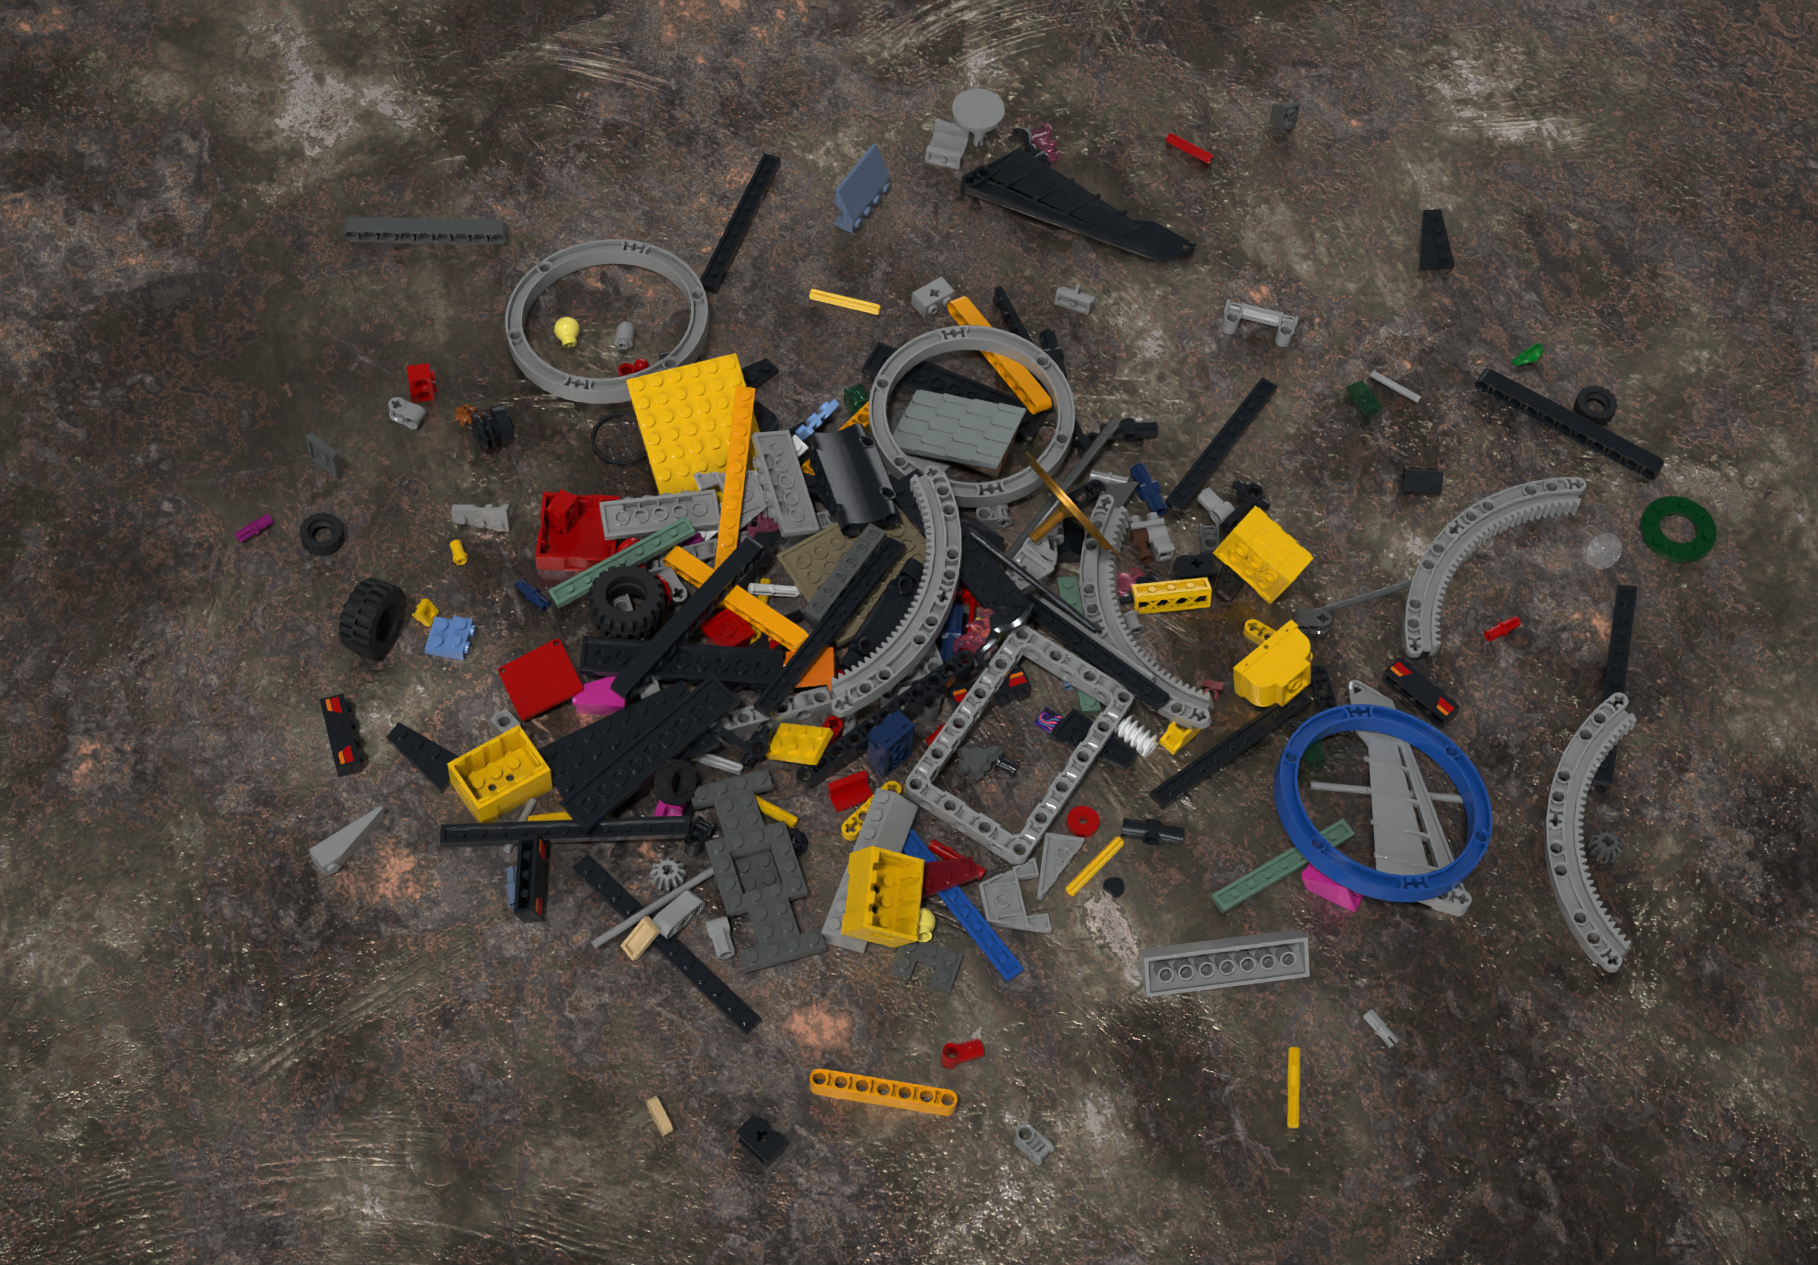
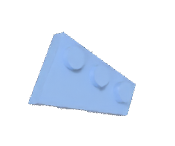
(816, 419)

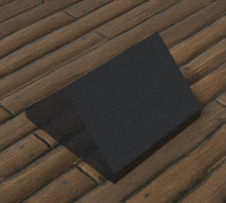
(1071, 548)

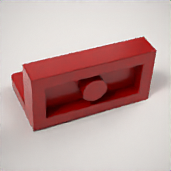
(849, 791)

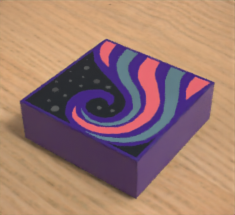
(1048, 720)

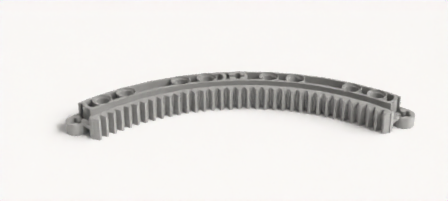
(1464, 536)
(1099, 576)
(900, 652)
(1574, 889)

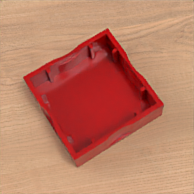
(583, 544)

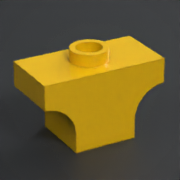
(1177, 737)

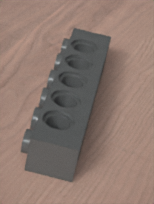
(844, 574)

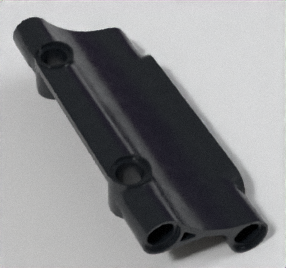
(852, 479)
(885, 617)

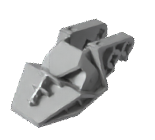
(1038, 557)

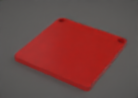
(540, 679)

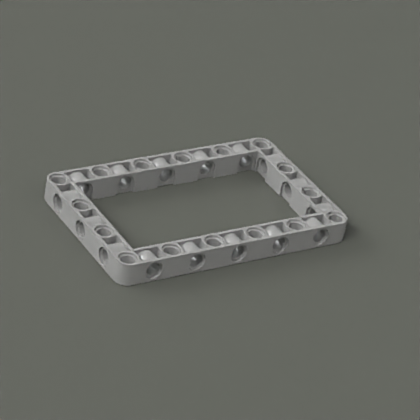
(1068, 668)

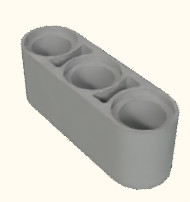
(678, 913)

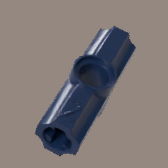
(1148, 489)
(951, 631)

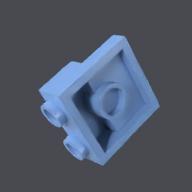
(450, 637)

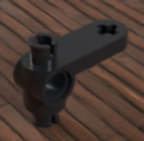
(1245, 492)
(761, 737)

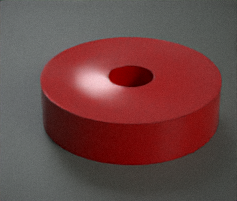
(1082, 813)

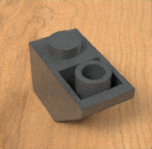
(1285, 115)

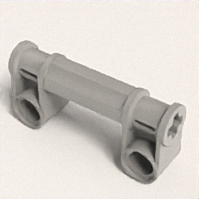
(1285, 324)

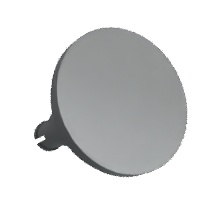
(978, 112)

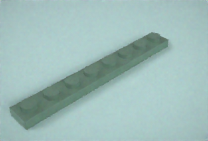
(634, 554)
(1069, 592)
(1275, 870)

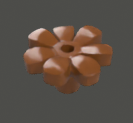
(463, 414)

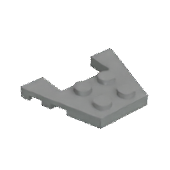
(752, 493)
(1004, 902)

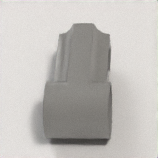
(1218, 509)
(719, 932)

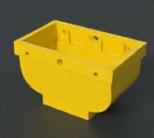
(1275, 672)

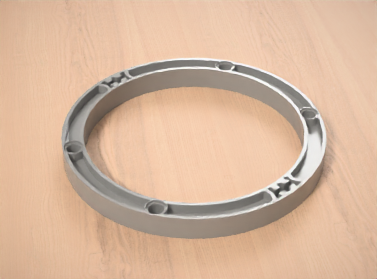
(592, 254)
(983, 339)

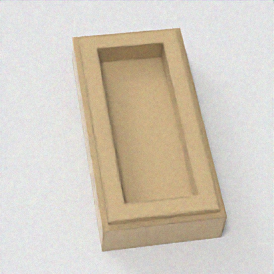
(640, 938)

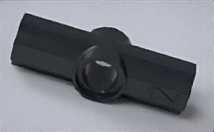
(1050, 347)
(1130, 430)
(1152, 832)

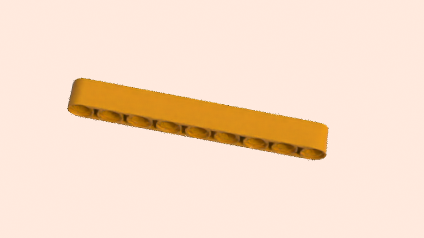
(1012, 372)
(739, 601)

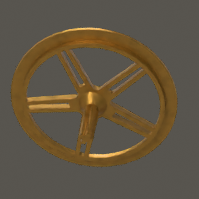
(1066, 508)

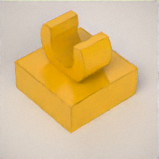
(425, 612)

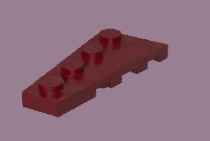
(946, 874)

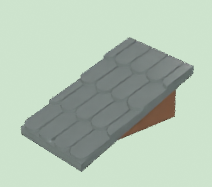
(959, 430)

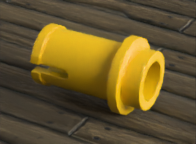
(459, 555)

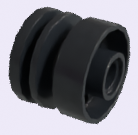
(497, 426)

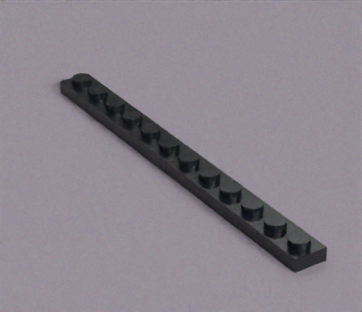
(1016, 327)
(829, 627)
(1617, 667)
(565, 831)
(670, 949)

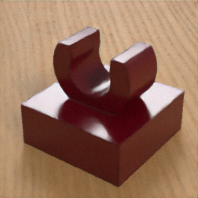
(1212, 685)

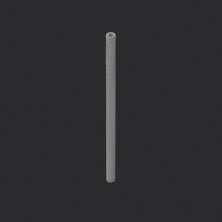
(1130, 662)
(1363, 790)
(652, 908)

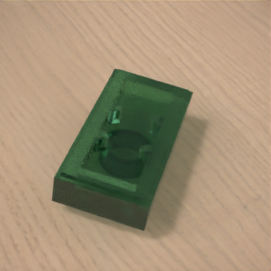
(1364, 398)

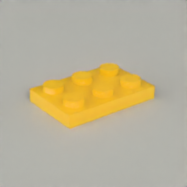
(799, 743)

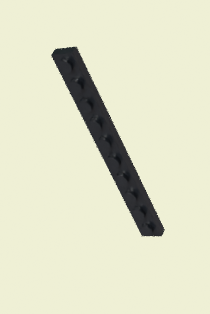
(739, 222)
(1220, 445)
(1097, 655)
(1227, 750)

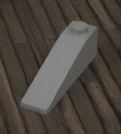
(339, 847)

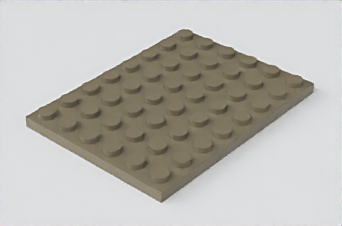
(816, 557)

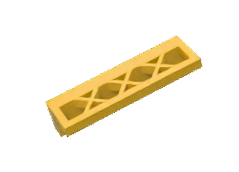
(1172, 592)

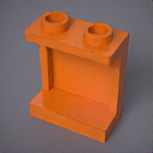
(820, 672)

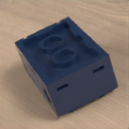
(890, 743)

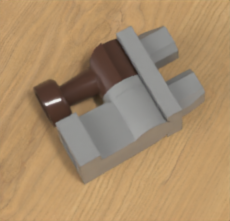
(1153, 533)

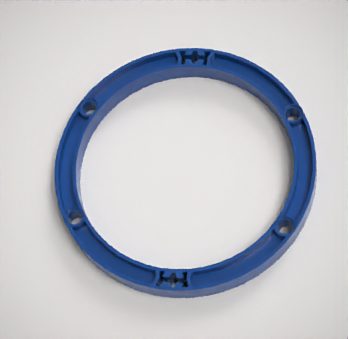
(1342, 868)

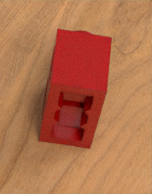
(421, 383)
(563, 512)

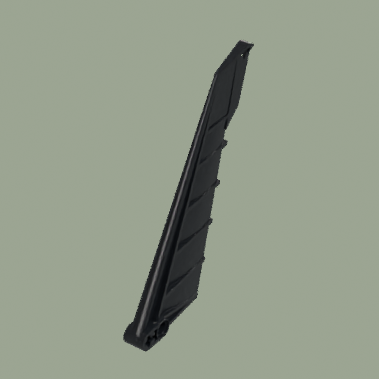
(1046, 185)

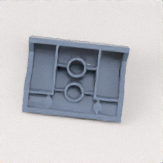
(862, 190)

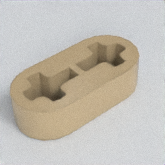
(659, 1115)

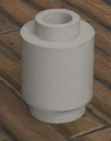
(624, 335)

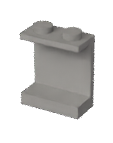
(947, 145)

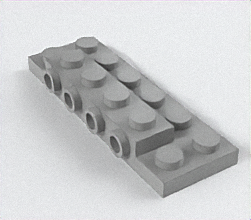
(783, 483)
(652, 513)

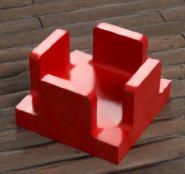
(727, 630)

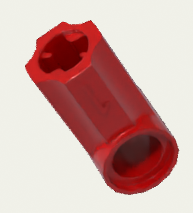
(962, 1051)

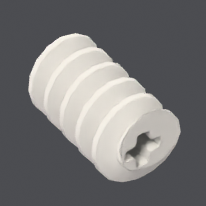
(1137, 737)

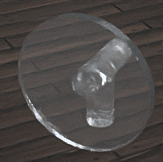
(1603, 550)

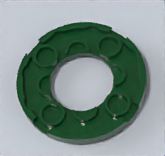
(1670, 550)

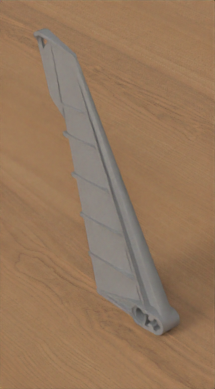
(1394, 821)

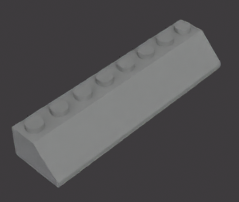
(884, 827)
(1224, 962)

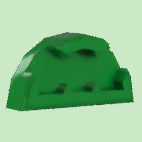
(1529, 355)

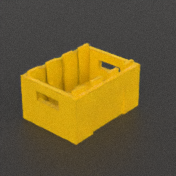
(1263, 554)
(490, 766)
(897, 901)

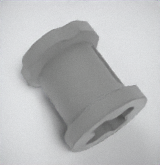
(1133, 622)

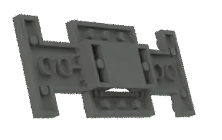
(748, 872)

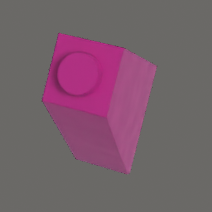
(598, 698)
(1325, 887)

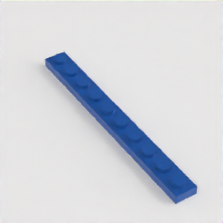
(969, 917)

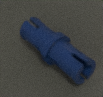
(533, 594)

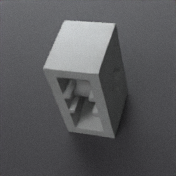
(932, 297)

